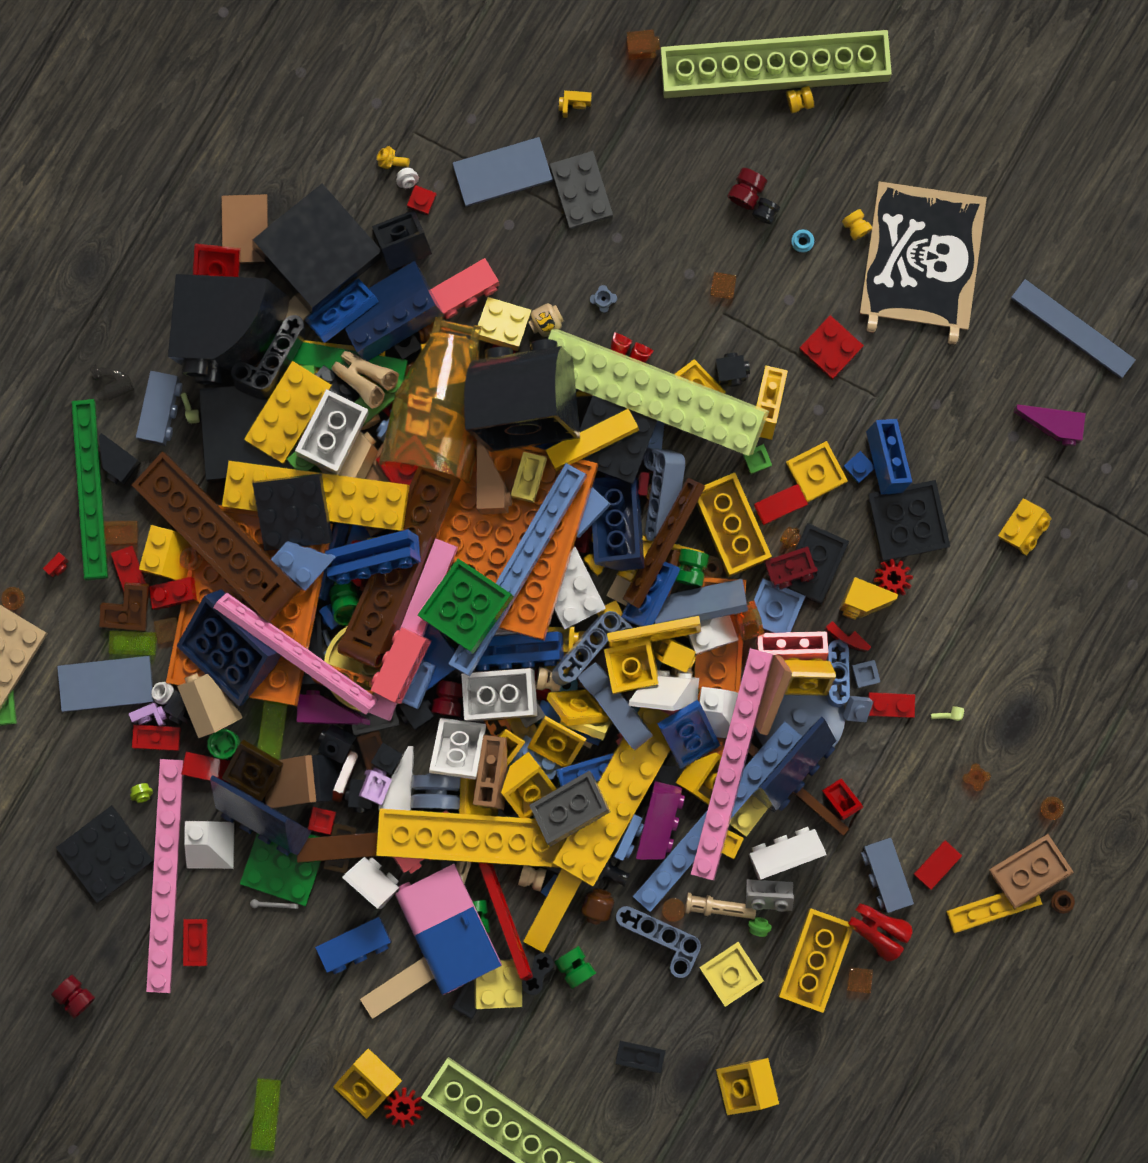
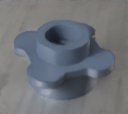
(603, 292)

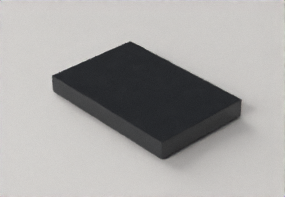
(826, 554)

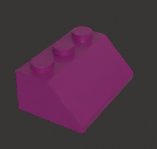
(660, 821)

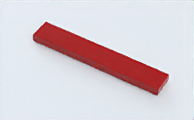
(506, 921)

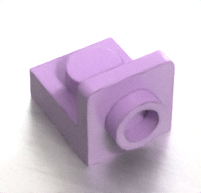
(144, 714)
(375, 786)

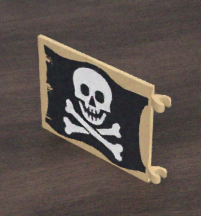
(923, 257)

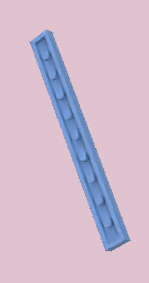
(527, 554)
(684, 853)

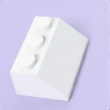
(786, 853)

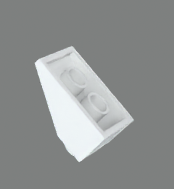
(670, 694)
(457, 748)
(372, 882)

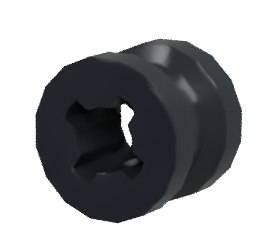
(766, 211)

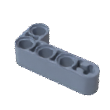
(665, 487)
(586, 648)
(616, 706)
(656, 935)

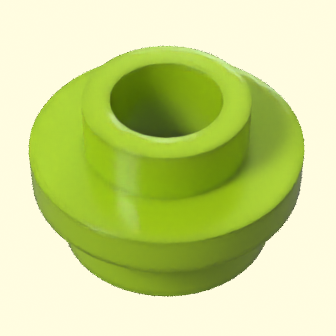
(141, 793)

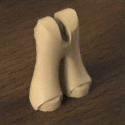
(370, 392)

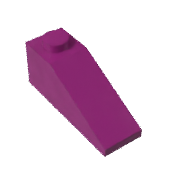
(1058, 424)
(324, 710)

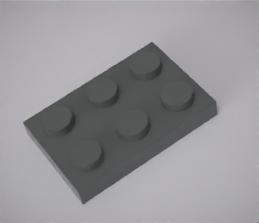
(581, 190)
(569, 808)

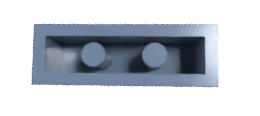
(159, 408)
(887, 875)

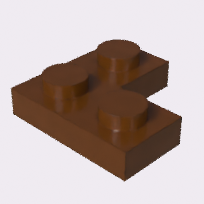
(130, 614)

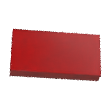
(937, 864)

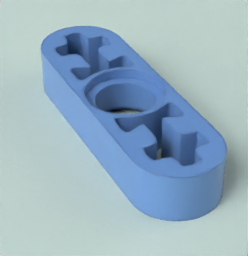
(843, 689)

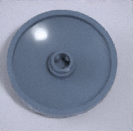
(803, 712)

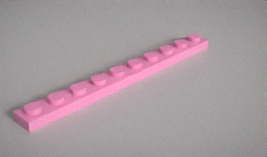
(732, 764)
(165, 876)

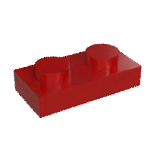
(128, 566)
(173, 593)
(892, 705)
(156, 737)
(195, 942)

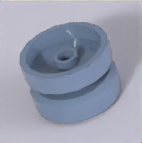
(435, 792)

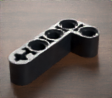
(273, 356)

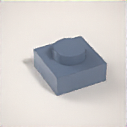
(866, 674)
(858, 709)

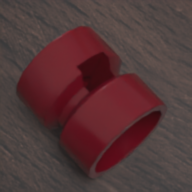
(746, 190)
(448, 699)
(73, 996)

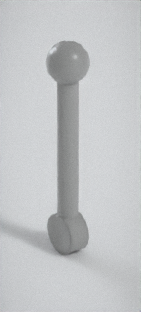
(255, 903)

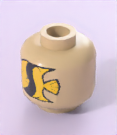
(545, 319)

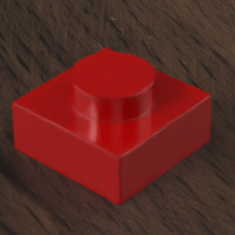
(421, 200)
(56, 565)
(322, 820)

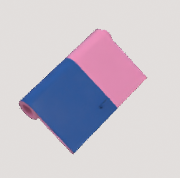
(448, 929)

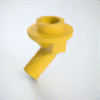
(387, 158)

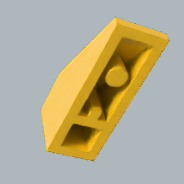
(770, 397)

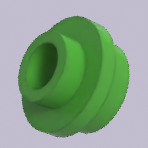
(759, 927)

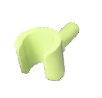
(191, 415)
(956, 714)

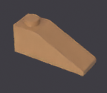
(491, 489)
(491, 773)

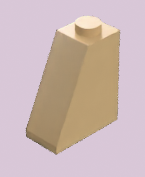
(359, 458)
(207, 705)

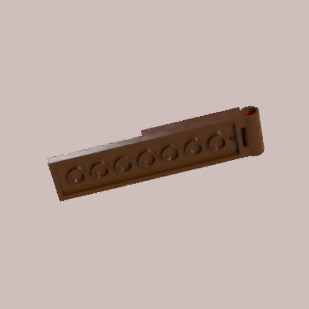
(217, 537)
(389, 594)

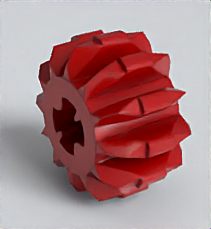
(898, 572)
(401, 1115)

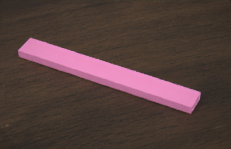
(434, 571)
(296, 653)

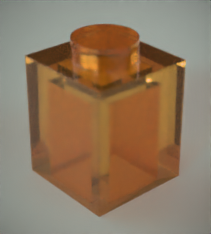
(642, 44)
(749, 622)

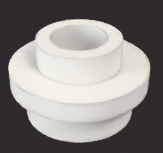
(407, 178)
(162, 692)

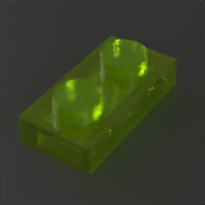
(132, 643)

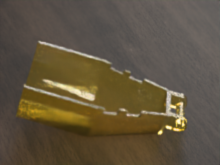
(428, 407)

